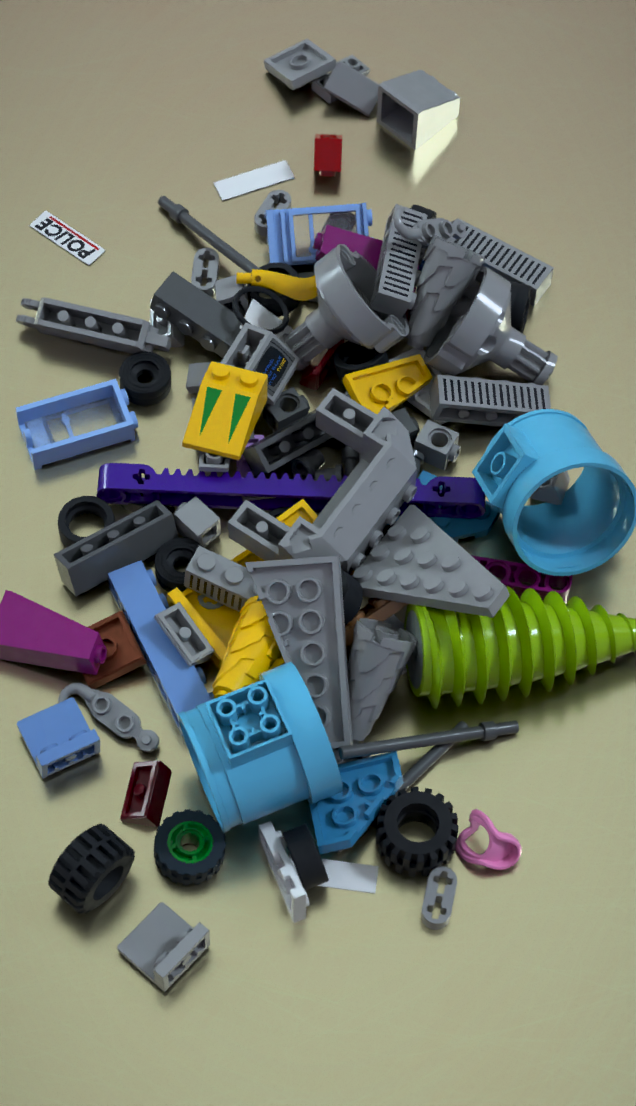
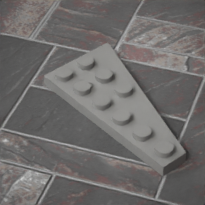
(309, 626)

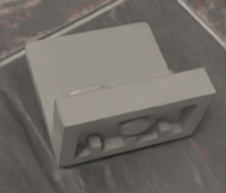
(164, 945)

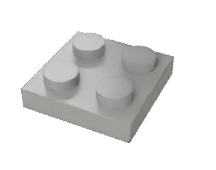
(300, 64)

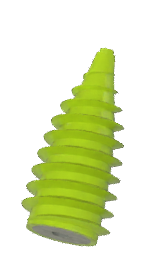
(515, 647)

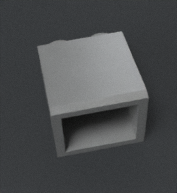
(415, 107)

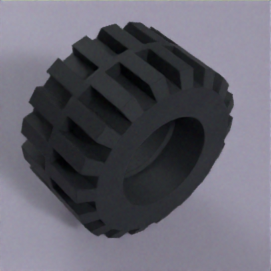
(422, 808)
(91, 868)

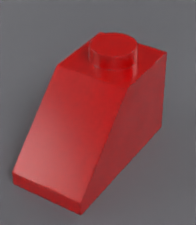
(327, 154)

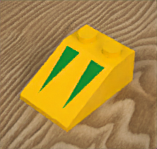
(226, 410)

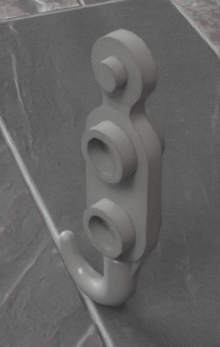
(424, 229)
(113, 715)

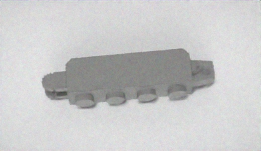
(93, 326)

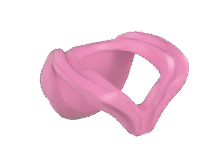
(502, 850)

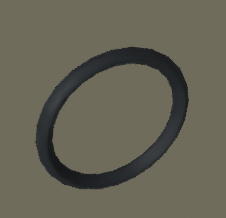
(268, 292)

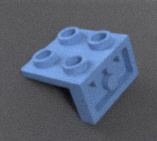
(58, 737)

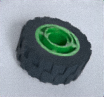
(184, 865)

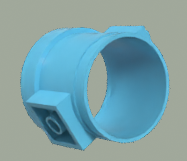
(595, 510)
(261, 748)

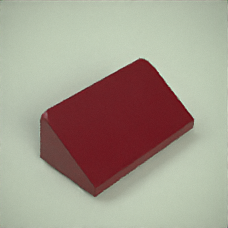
(319, 368)
(146, 793)

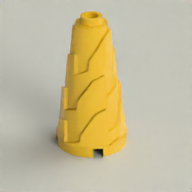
(249, 650)

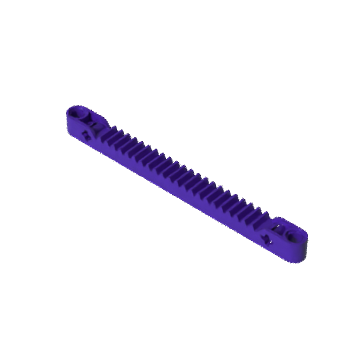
(124, 482)

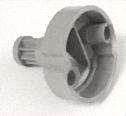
(344, 299)
(482, 332)

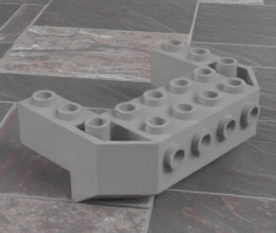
(359, 507)

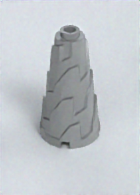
(440, 286)
(374, 670)

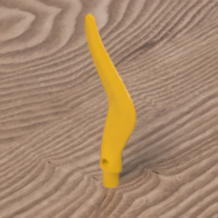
(290, 286)

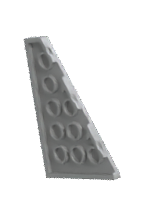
(428, 569)

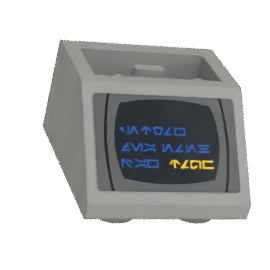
(263, 353)

